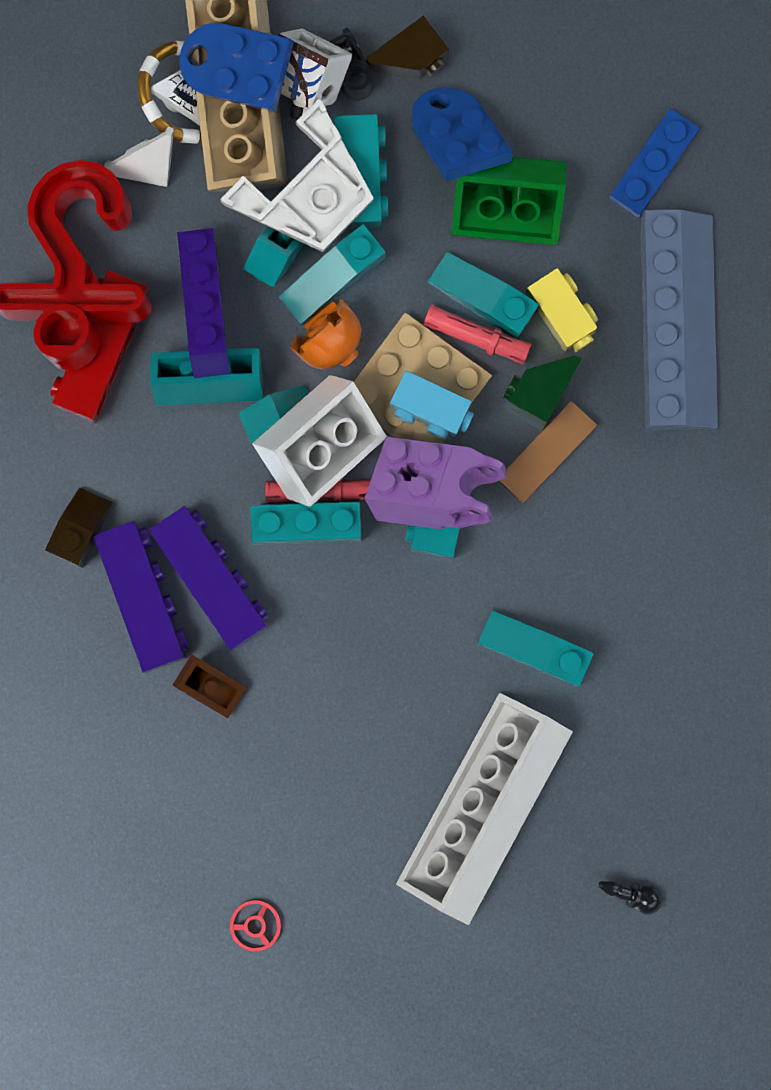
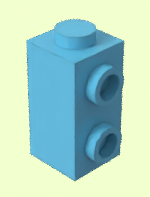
(431, 405)

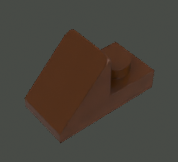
(209, 686)

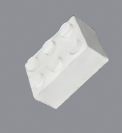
(319, 440)

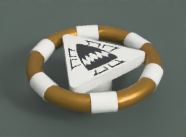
(172, 91)

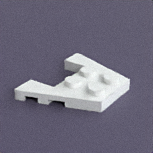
(319, 199)

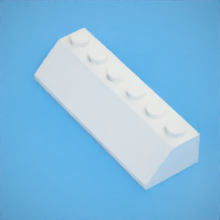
(484, 808)

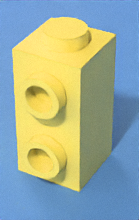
(562, 311)

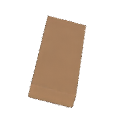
(547, 452)

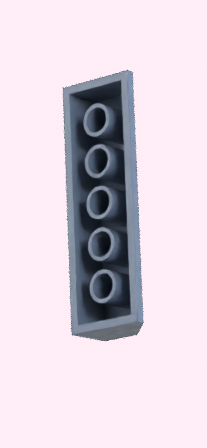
(678, 320)

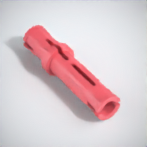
(471, 332)
(341, 492)

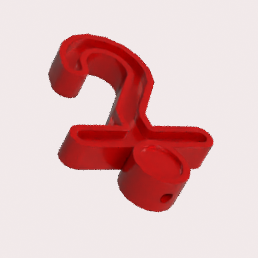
(75, 298)

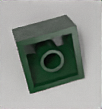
(539, 390)

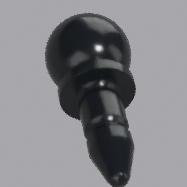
(645, 899)

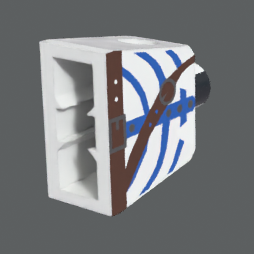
(313, 71)

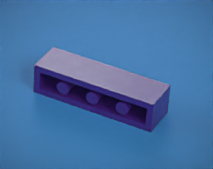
(203, 303)
(208, 578)
(140, 596)

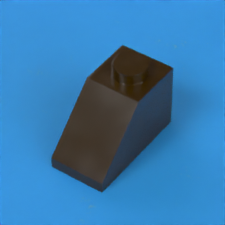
(411, 53)
(77, 525)

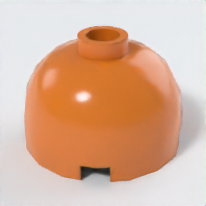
(330, 337)

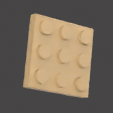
(425, 354)

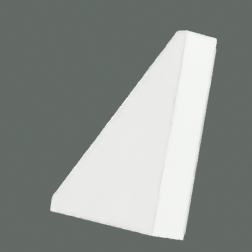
(146, 161)

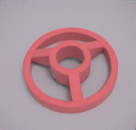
(262, 937)

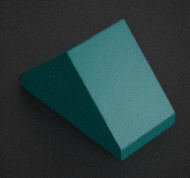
(269, 410)

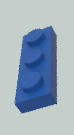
(654, 163)

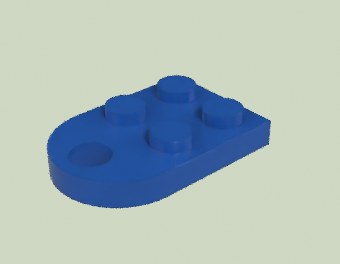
(239, 65)
(460, 136)

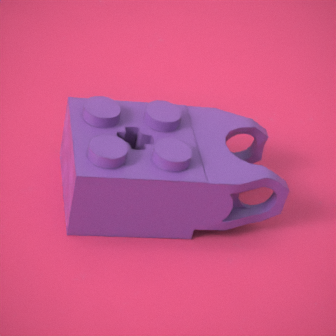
(430, 484)

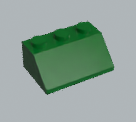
(512, 202)

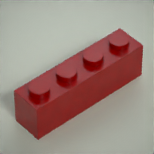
(86, 389)

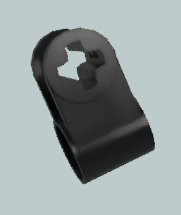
(356, 66)

